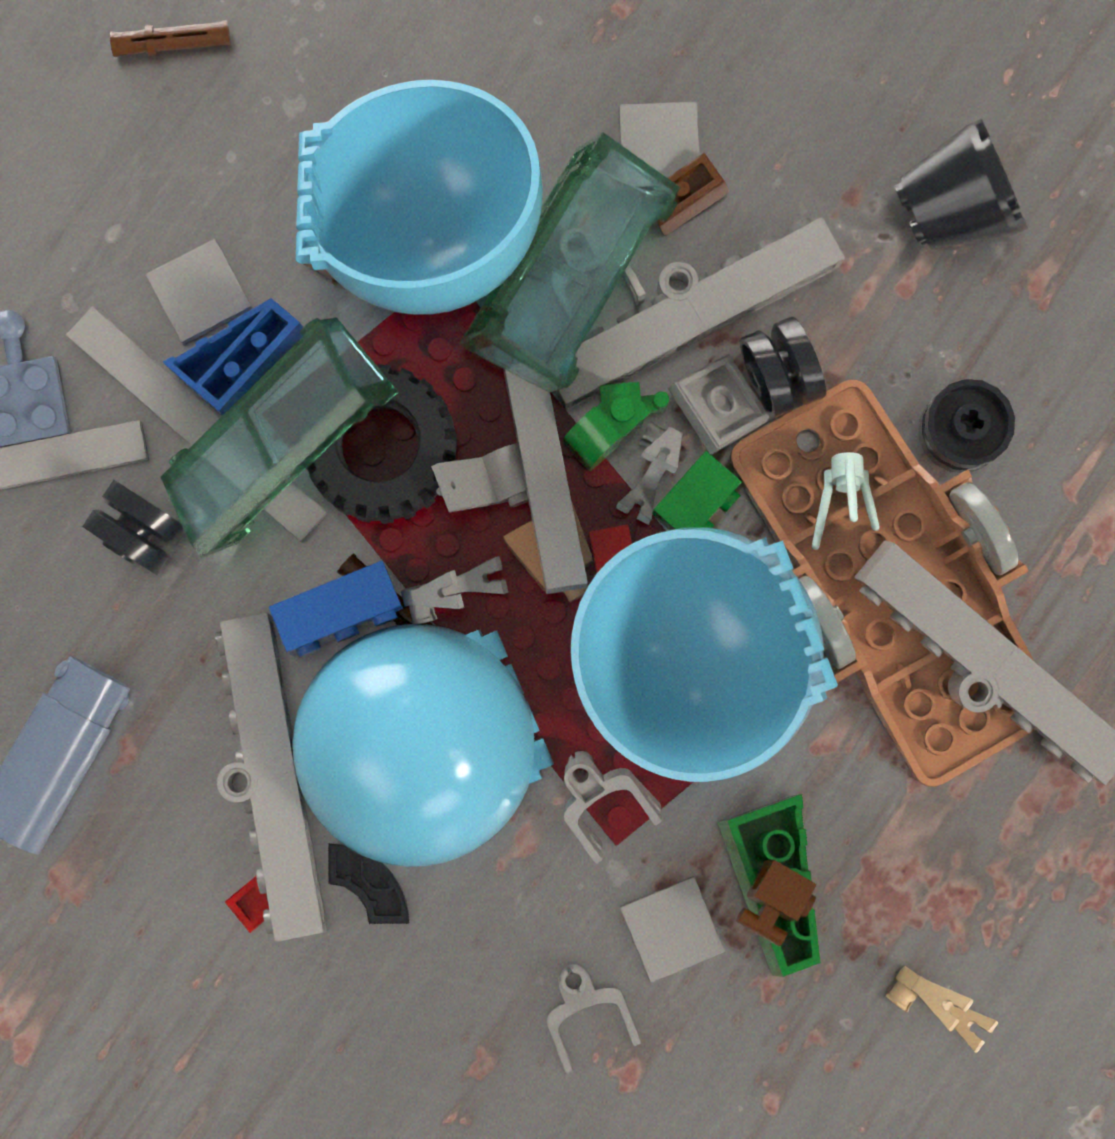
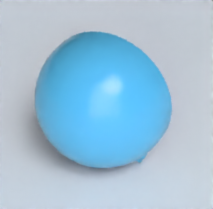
(418, 196)
(699, 653)
(416, 744)

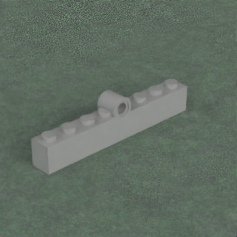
(702, 307)
(990, 660)
(272, 784)

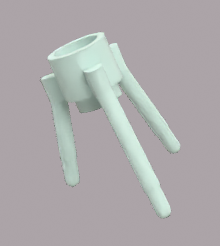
(848, 475)

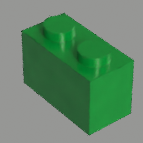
(698, 495)

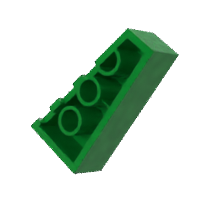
(778, 835)

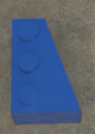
(237, 357)
(336, 610)

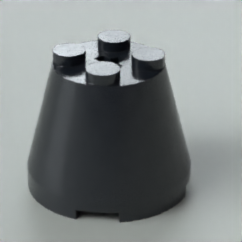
(961, 193)

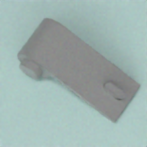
(482, 480)

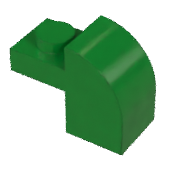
(605, 426)

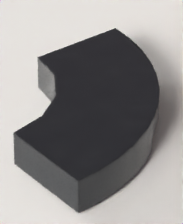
(370, 882)

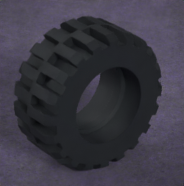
(413, 488)

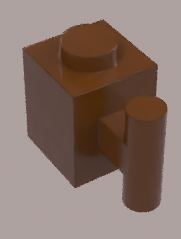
(780, 894)

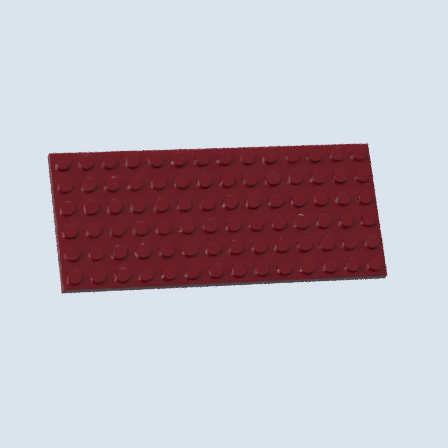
(435, 541)

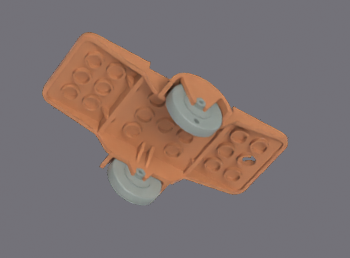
(942, 527)

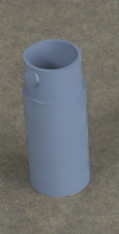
(56, 751)

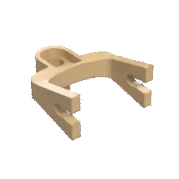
(946, 1004)

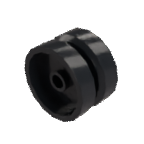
(783, 367)
(986, 413)
(134, 528)

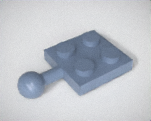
(29, 391)

